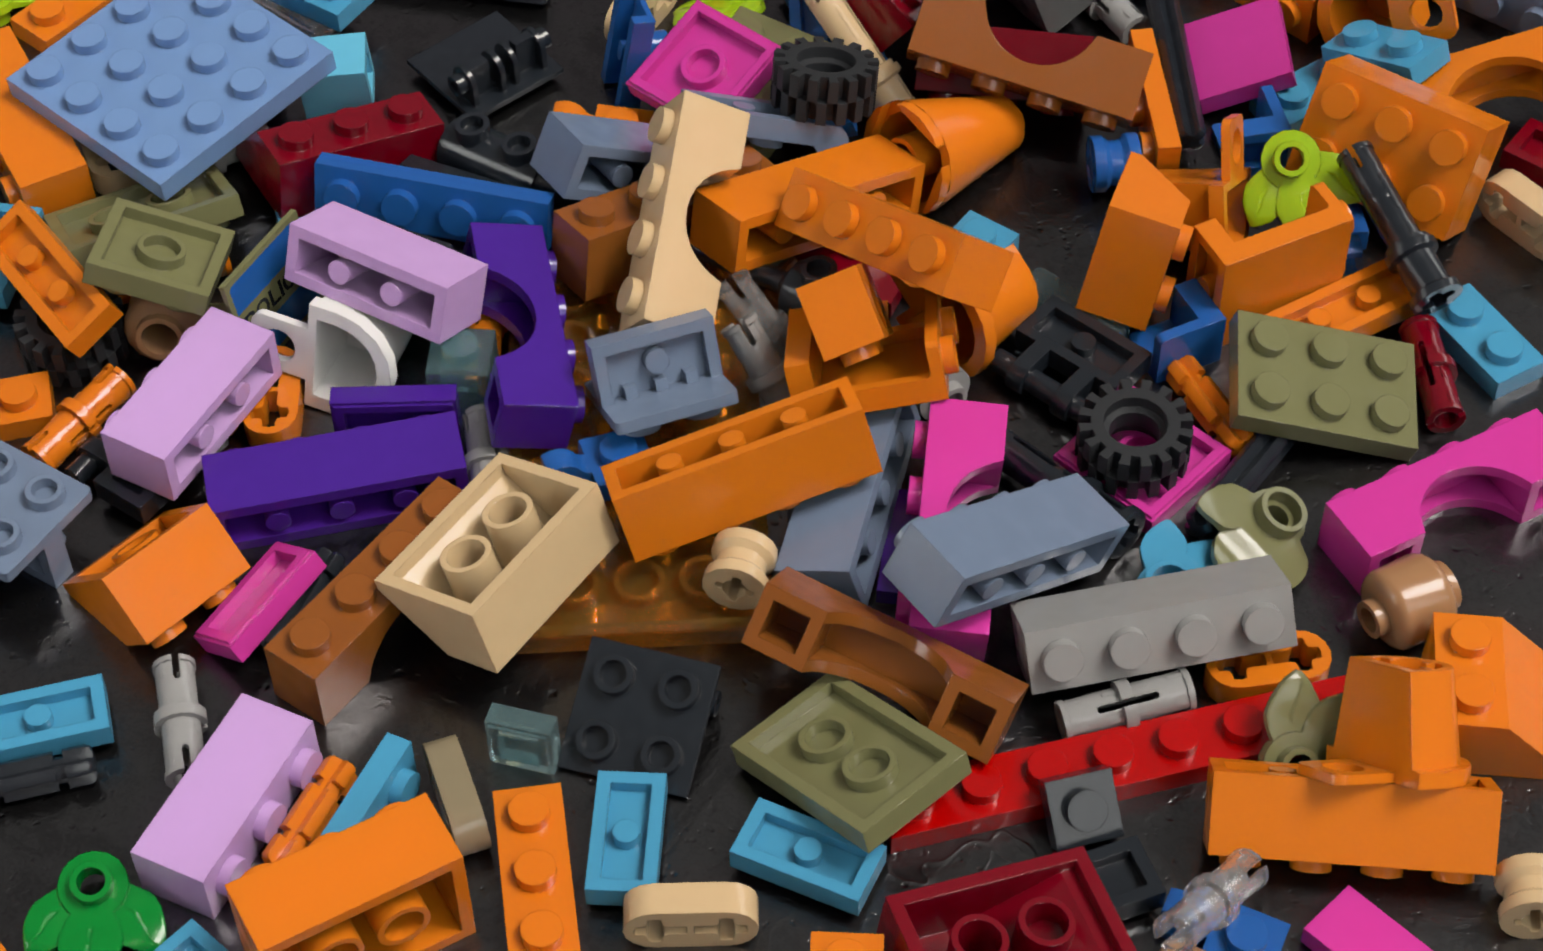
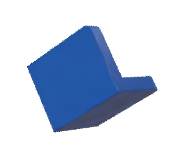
(1257, 131)
(1193, 329)

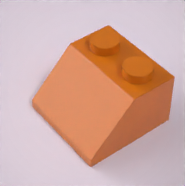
(1136, 246)
(160, 576)
(1495, 692)

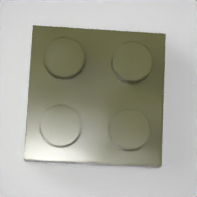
(158, 257)

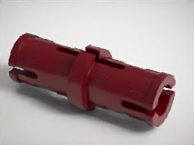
(1438, 398)

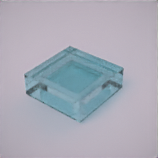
(523, 738)

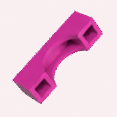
(961, 463)
(1386, 517)

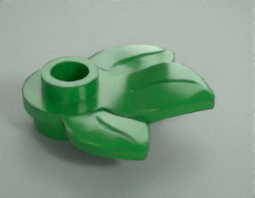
(95, 922)

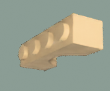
(691, 148)

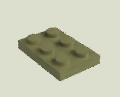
(205, 199)
(1322, 386)
(851, 760)

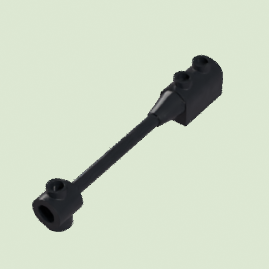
(478, 149)

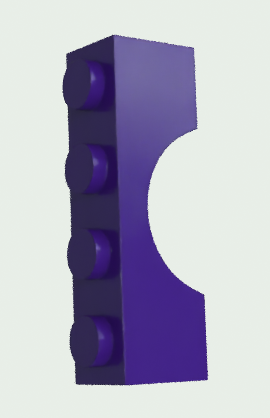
(532, 389)

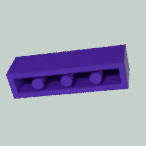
(331, 479)

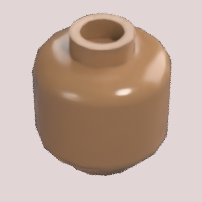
(155, 328)
(1402, 599)

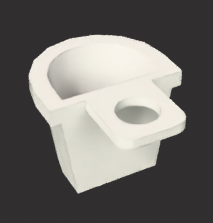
(337, 348)

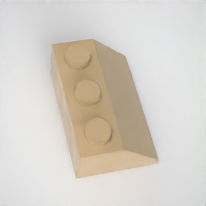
(500, 559)

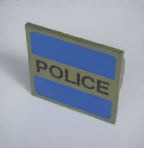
(261, 283)

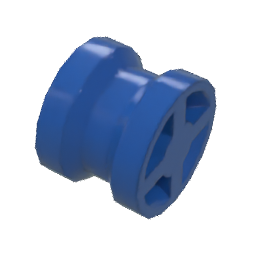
(1108, 158)

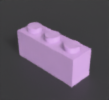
(386, 272)
(191, 403)
(227, 805)

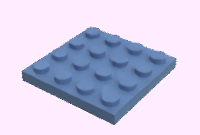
(170, 83)

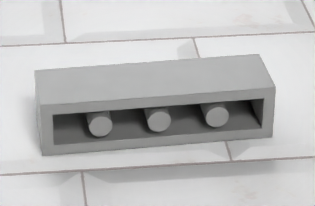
(1153, 624)

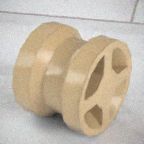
(739, 567)
(1521, 886)

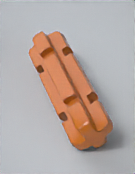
(1205, 402)
(312, 809)

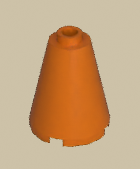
(952, 136)

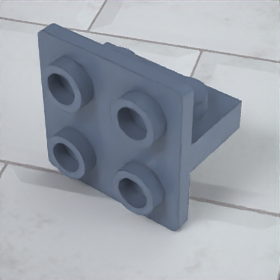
(658, 374)
(33, 512)

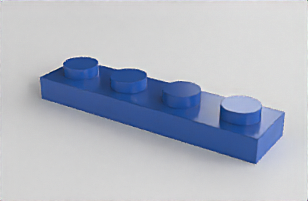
(426, 199)

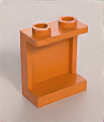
(1276, 263)
(905, 374)

